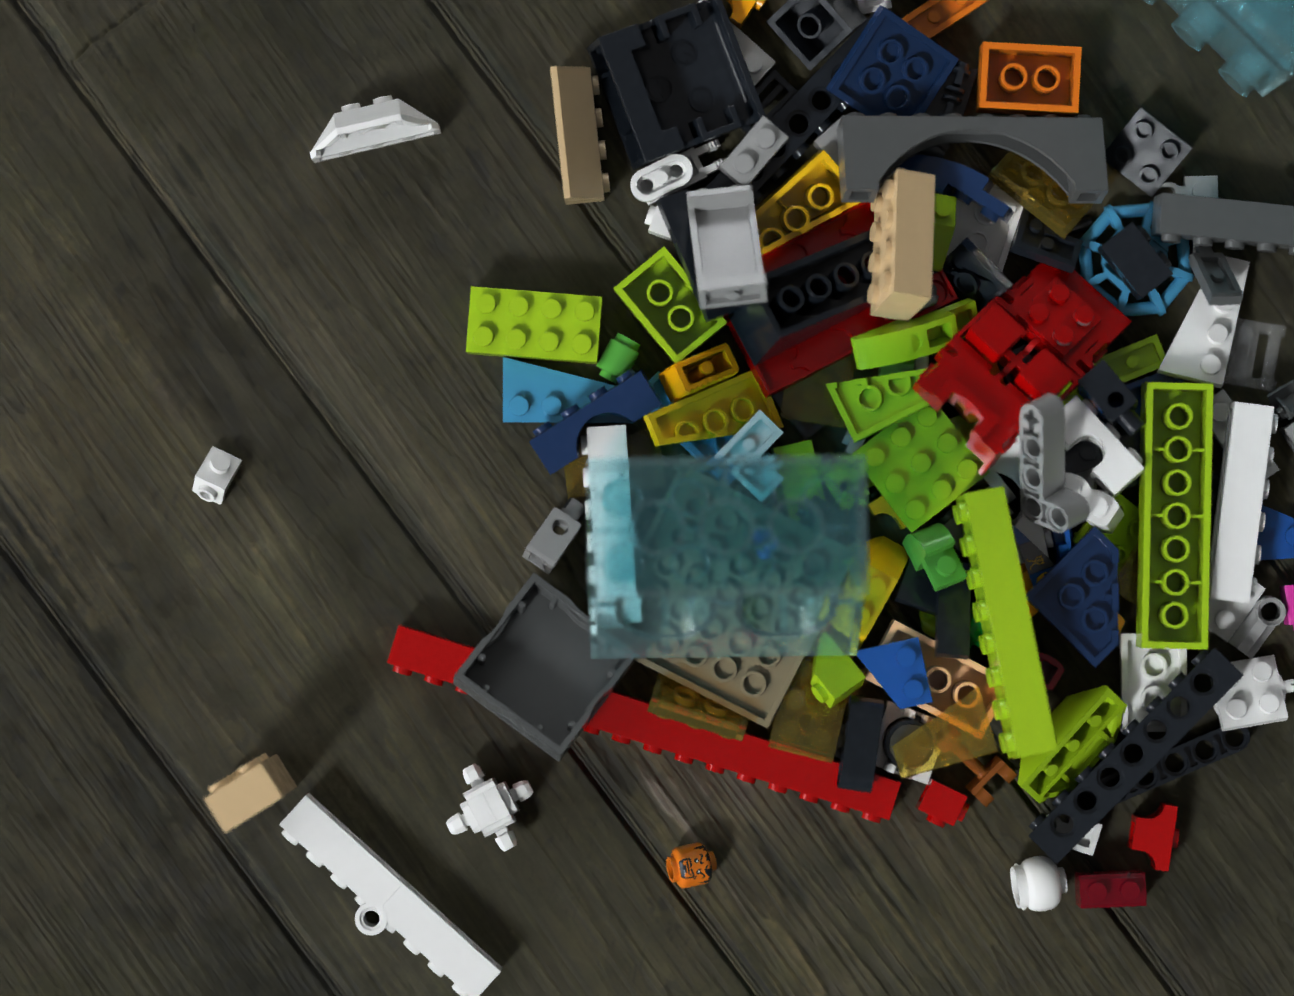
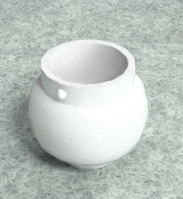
(1038, 883)

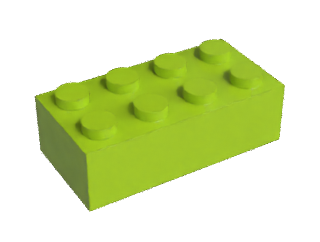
(534, 325)

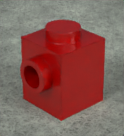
(942, 803)

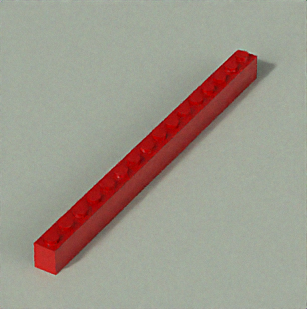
(629, 720)

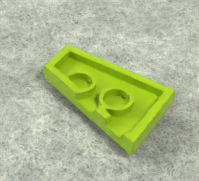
(876, 402)

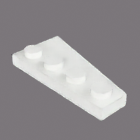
(1205, 337)

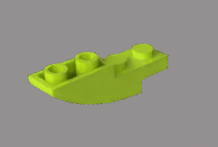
(913, 338)

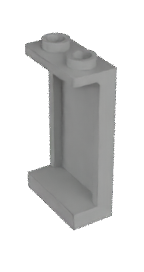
(726, 246)

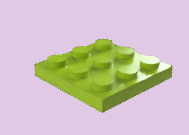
(920, 465)

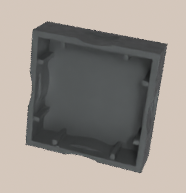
(540, 669)

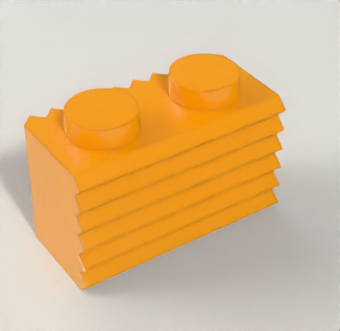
(699, 372)

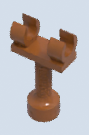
(984, 774)

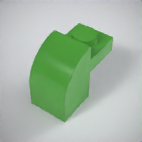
(934, 552)

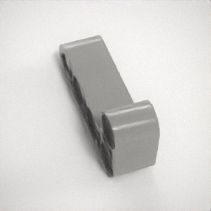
(1043, 467)

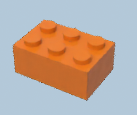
(1028, 79)

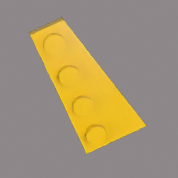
(711, 412)

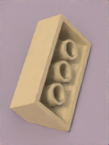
(578, 135)

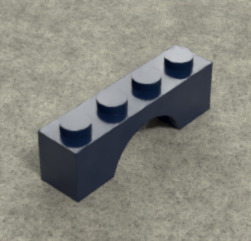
(560, 443)

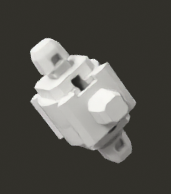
(489, 807)

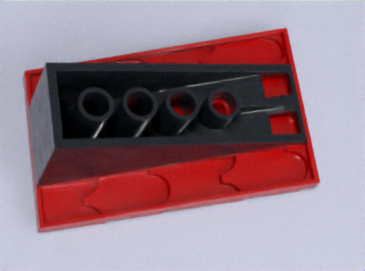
(815, 302)

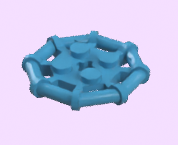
(1157, 303)

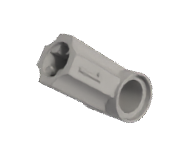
(1255, 628)

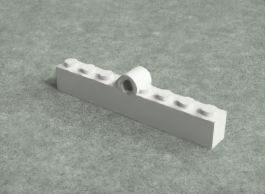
(391, 896)

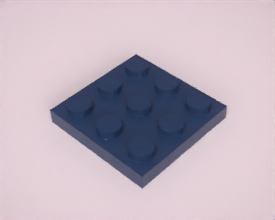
(891, 68)

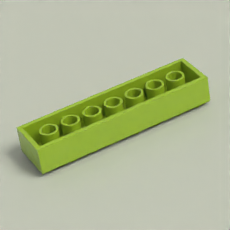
(1174, 516)
(1005, 623)

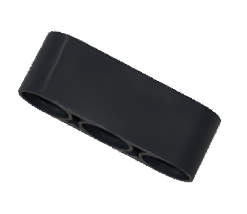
(860, 743)

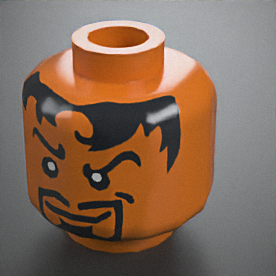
(691, 865)

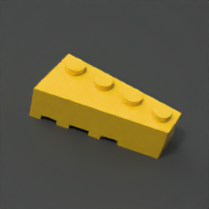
(801, 202)

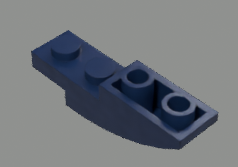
(967, 183)

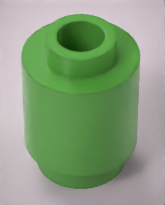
(618, 357)

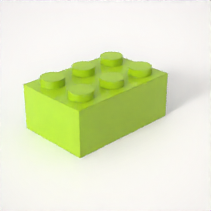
(667, 306)

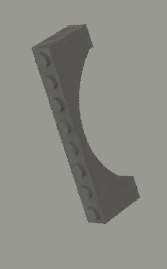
(1063, 147)

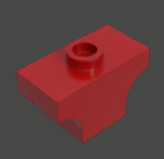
(1155, 835)

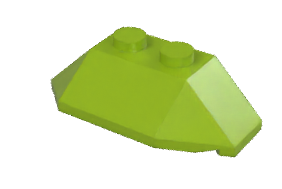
(1082, 730)

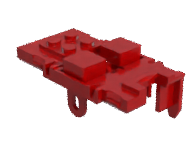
(1058, 319)

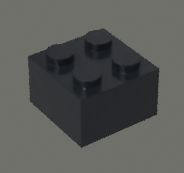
(815, 27)

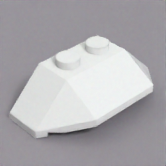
(371, 127)

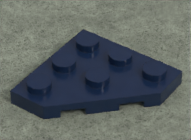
(1083, 596)

